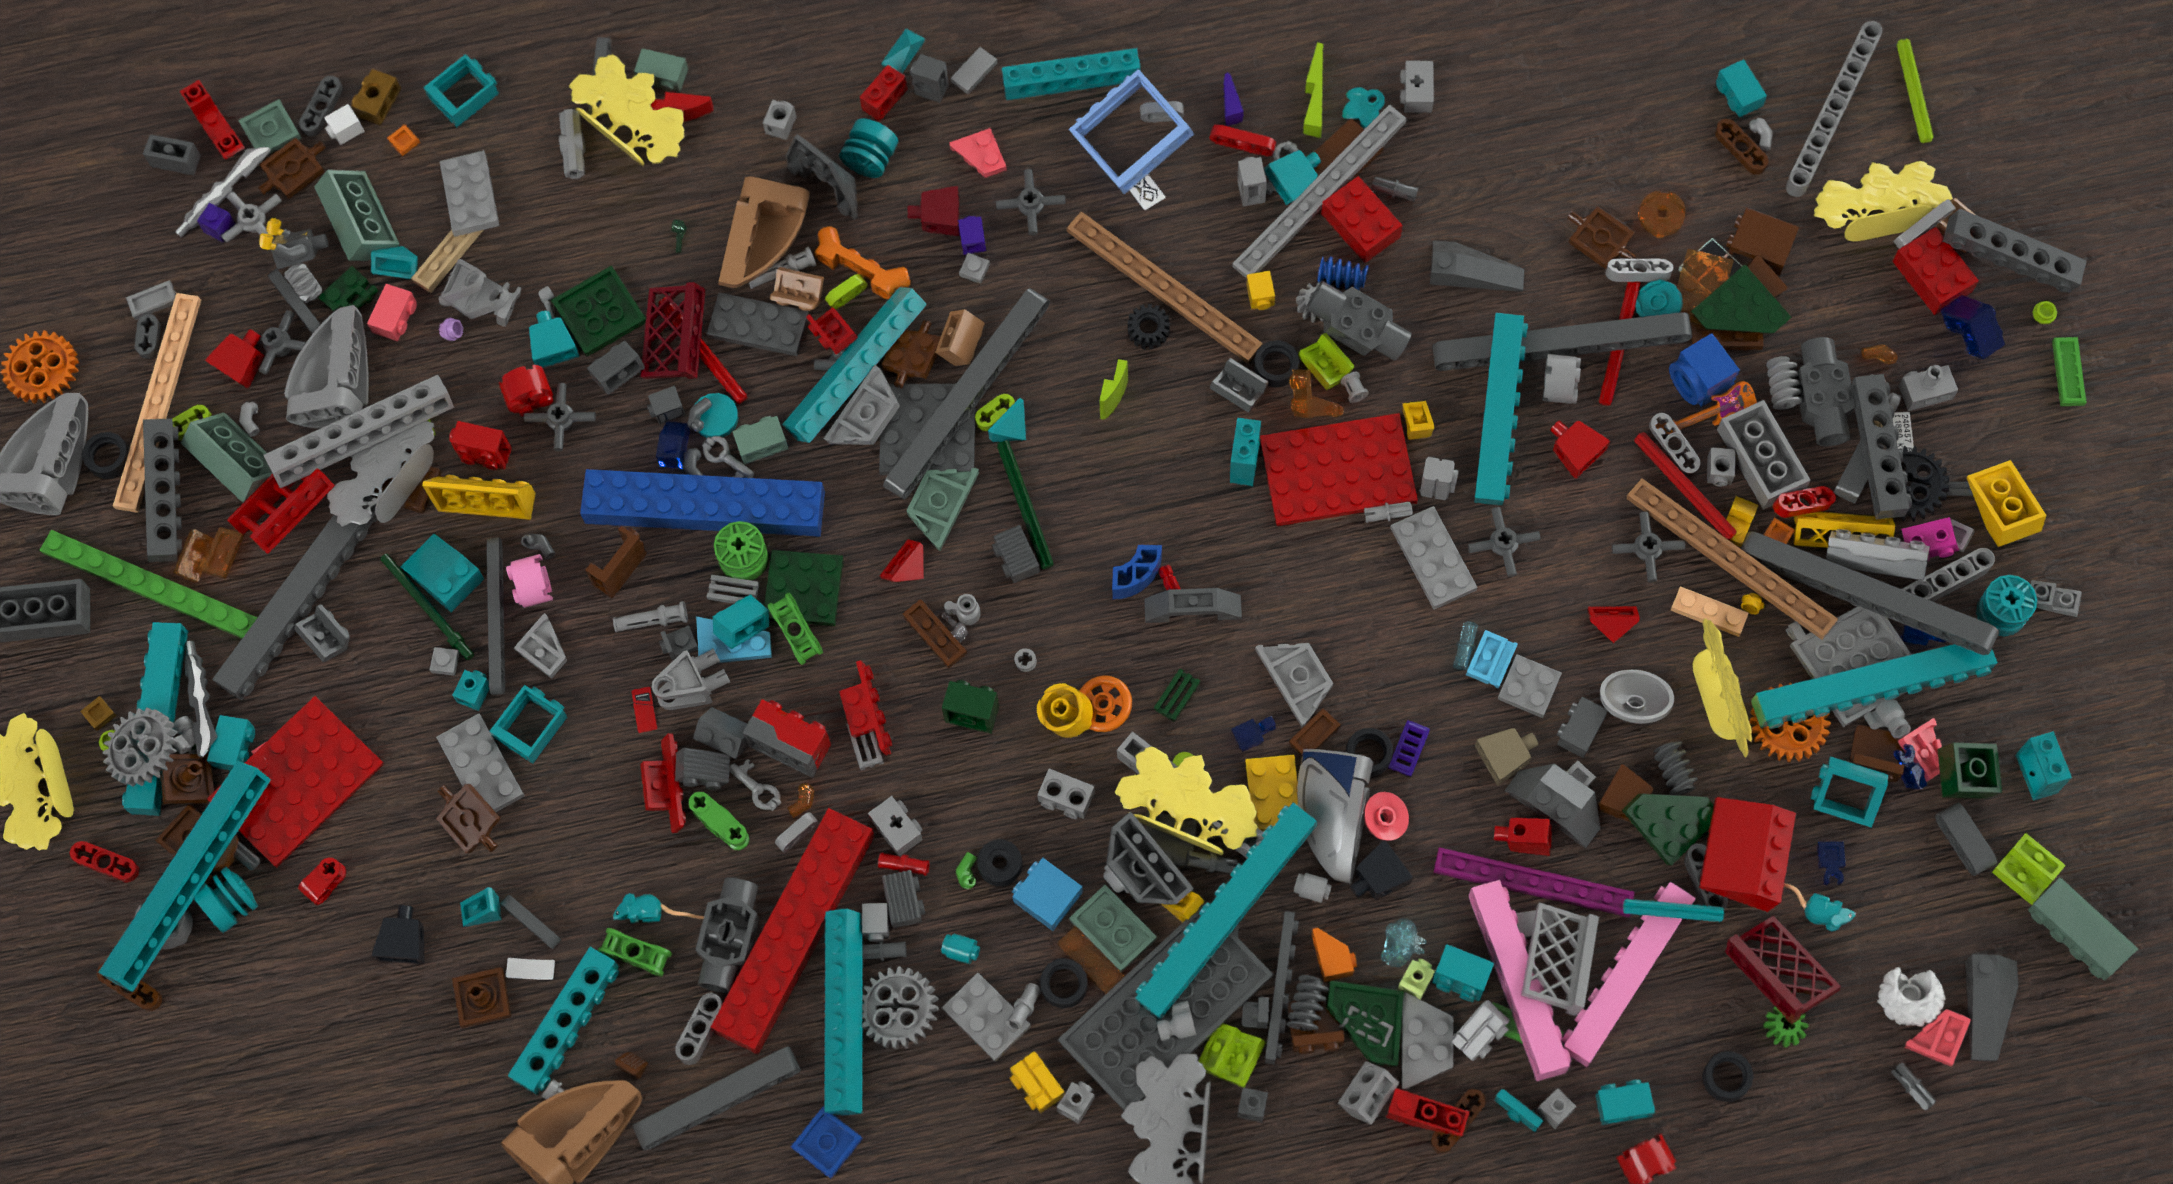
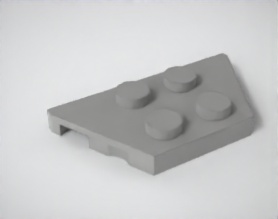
(865, 413)
(1297, 676)
(1425, 1041)

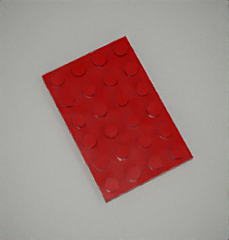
(1337, 469)
(312, 772)

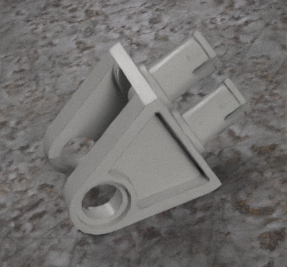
(472, 292)
(685, 682)

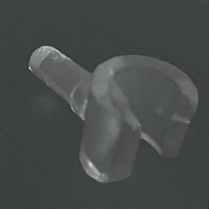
(959, 630)

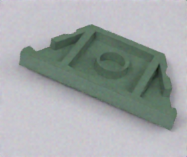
(940, 502)

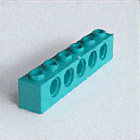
(1069, 74)
(577, 985)

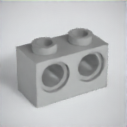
(1251, 181)
(1069, 788)
(1368, 1092)

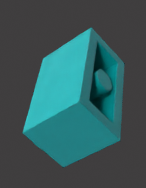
(1741, 88)
(740, 621)
(231, 742)
(1624, 1102)

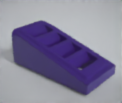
(1232, 104)
(1418, 730)

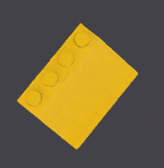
(481, 497)

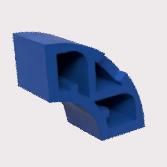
(1138, 572)

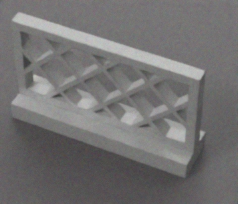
(1581, 962)

